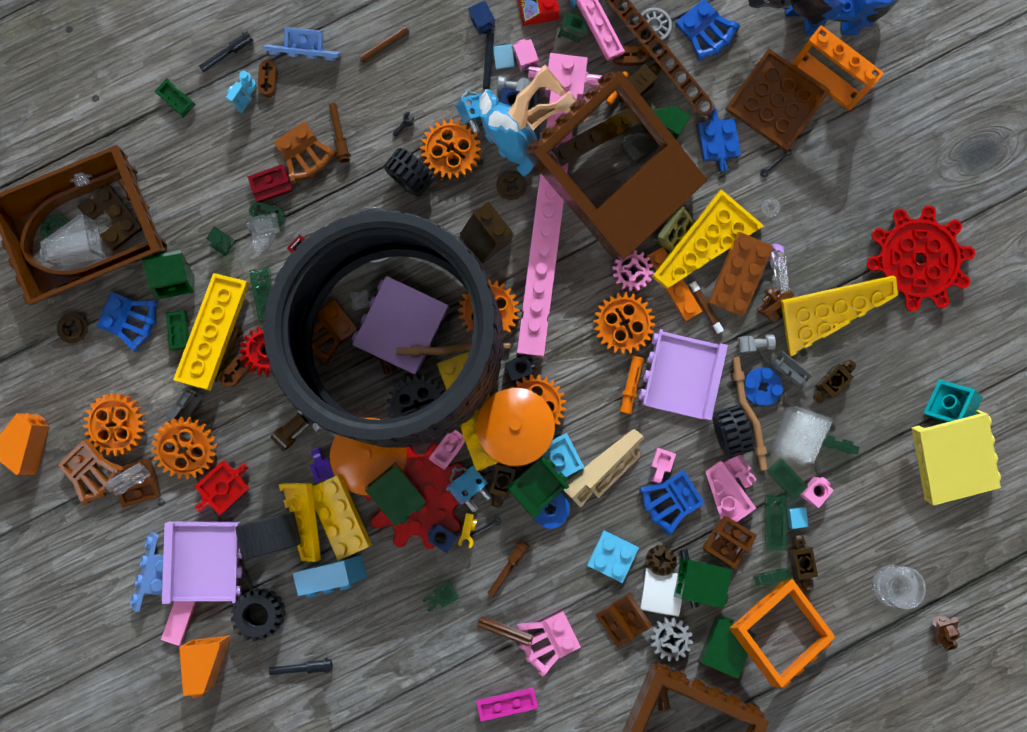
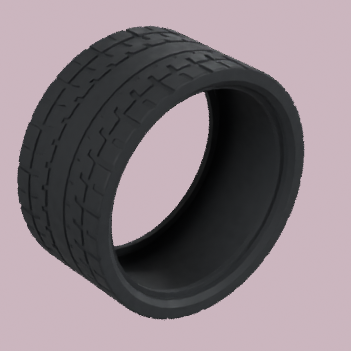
(313, 273)

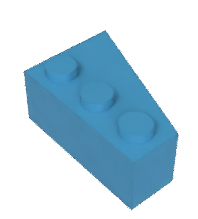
(329, 576)

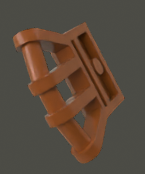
(298, 142)
(339, 328)
(80, 462)

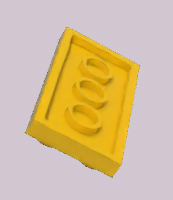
(340, 517)

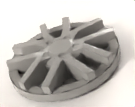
(656, 23)

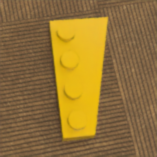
(301, 502)

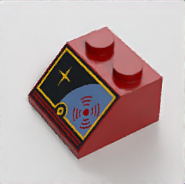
(538, 11)

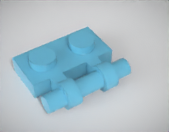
(240, 93)

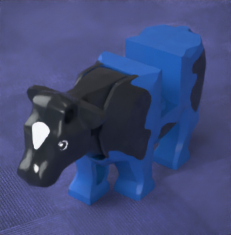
(851, 13)

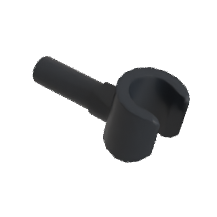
(405, 123)

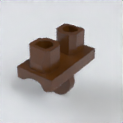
(772, 302)
(946, 632)

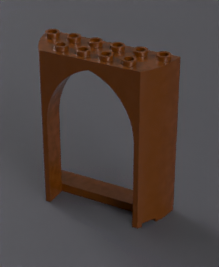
(30, 203)

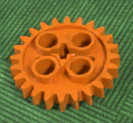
(460, 136)
(507, 313)
(640, 316)
(549, 393)
(98, 424)
(169, 457)

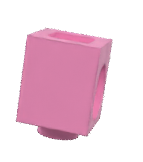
(525, 54)
(811, 498)

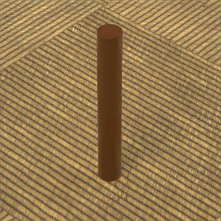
(383, 44)

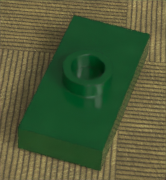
(175, 97)
(177, 329)

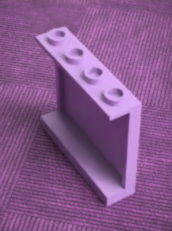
(399, 319)
(683, 375)
(201, 562)

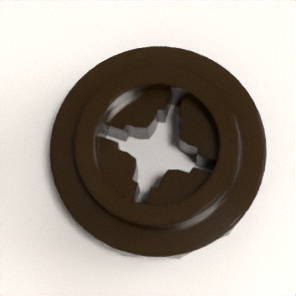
(510, 176)
(69, 320)
(653, 563)

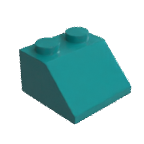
(952, 402)

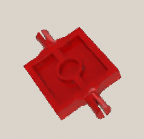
(222, 487)

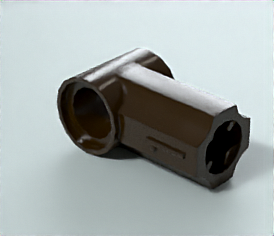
(287, 434)

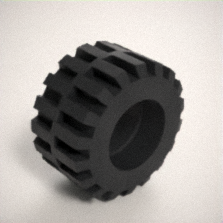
(409, 172)
(733, 431)
(243, 620)

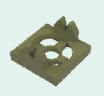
(663, 237)

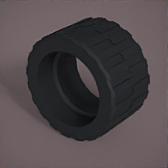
(268, 535)

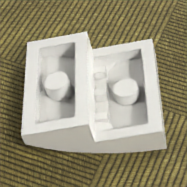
(659, 593)

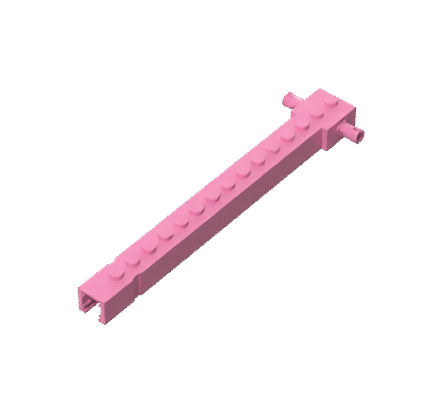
(548, 214)

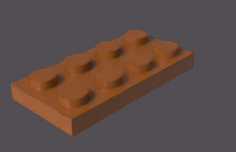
(740, 274)

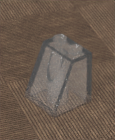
(73, 243)
(800, 435)

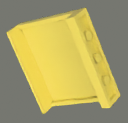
(957, 458)

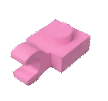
(662, 461)
(739, 468)

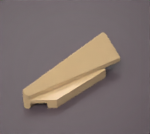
(605, 469)

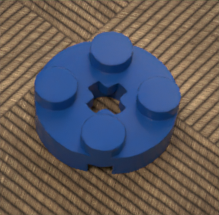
(773, 389)
(559, 515)

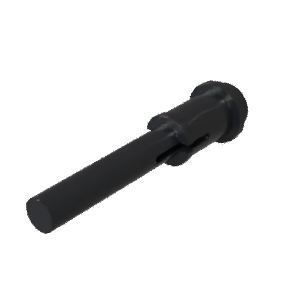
(234, 46)
(311, 667)

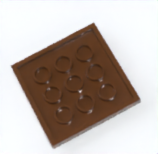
(777, 100)

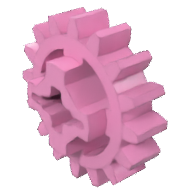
(641, 271)

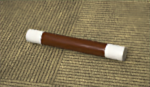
(706, 307)

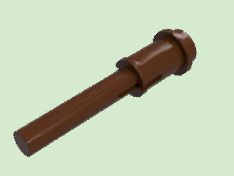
(340, 141)
(513, 560)

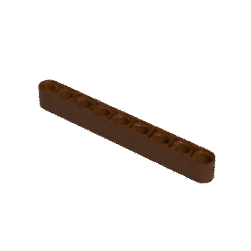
(661, 58)

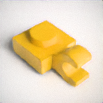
(469, 524)

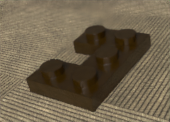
(108, 201)

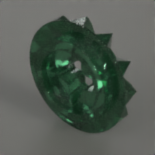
(50, 223)

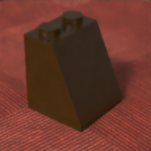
(486, 232)

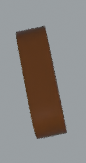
(630, 56)
(263, 78)
(230, 369)

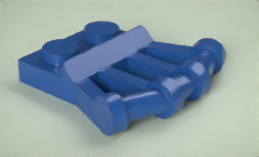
(697, 21)
(117, 314)
(681, 492)

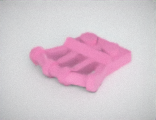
(560, 636)

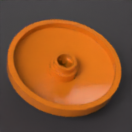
(515, 427)
(362, 462)

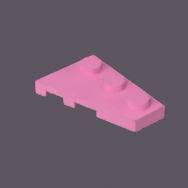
(728, 494)

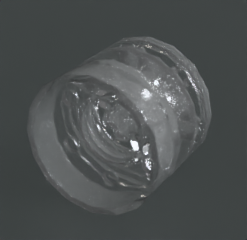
(909, 586)

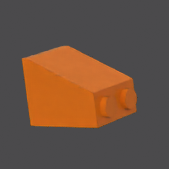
(23, 443)
(201, 664)

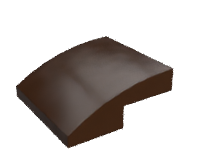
(143, 491)
(729, 542)
(623, 620)

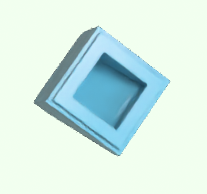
(503, 56)
(797, 517)

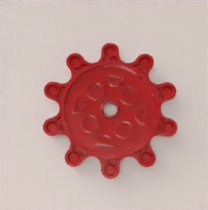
(940, 253)
(439, 502)

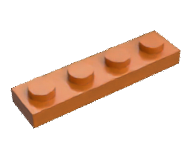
(679, 291)

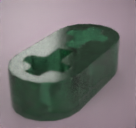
(269, 210)
(772, 576)

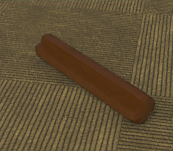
(505, 631)

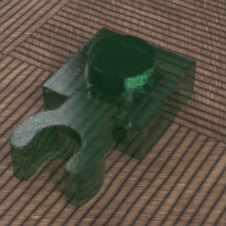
(444, 595)

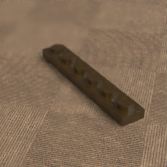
(594, 137)

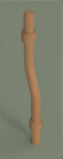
(415, 350)
(760, 449)

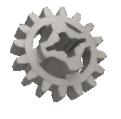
(678, 638)

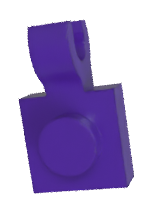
(321, 468)

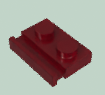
(270, 183)

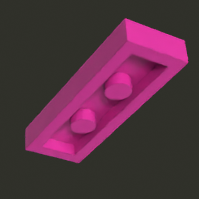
(507, 704)

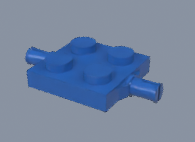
(718, 140)

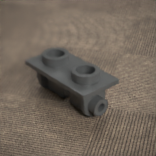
(791, 369)
(185, 404)

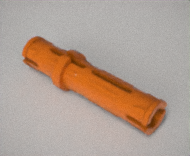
(629, 393)

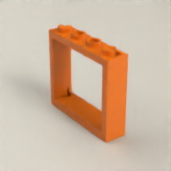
(845, 58)
(740, 629)

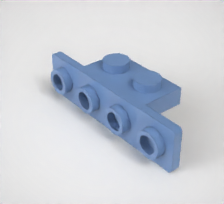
(304, 42)
(151, 574)

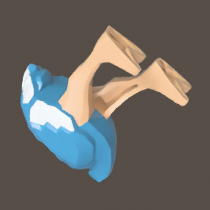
(514, 125)

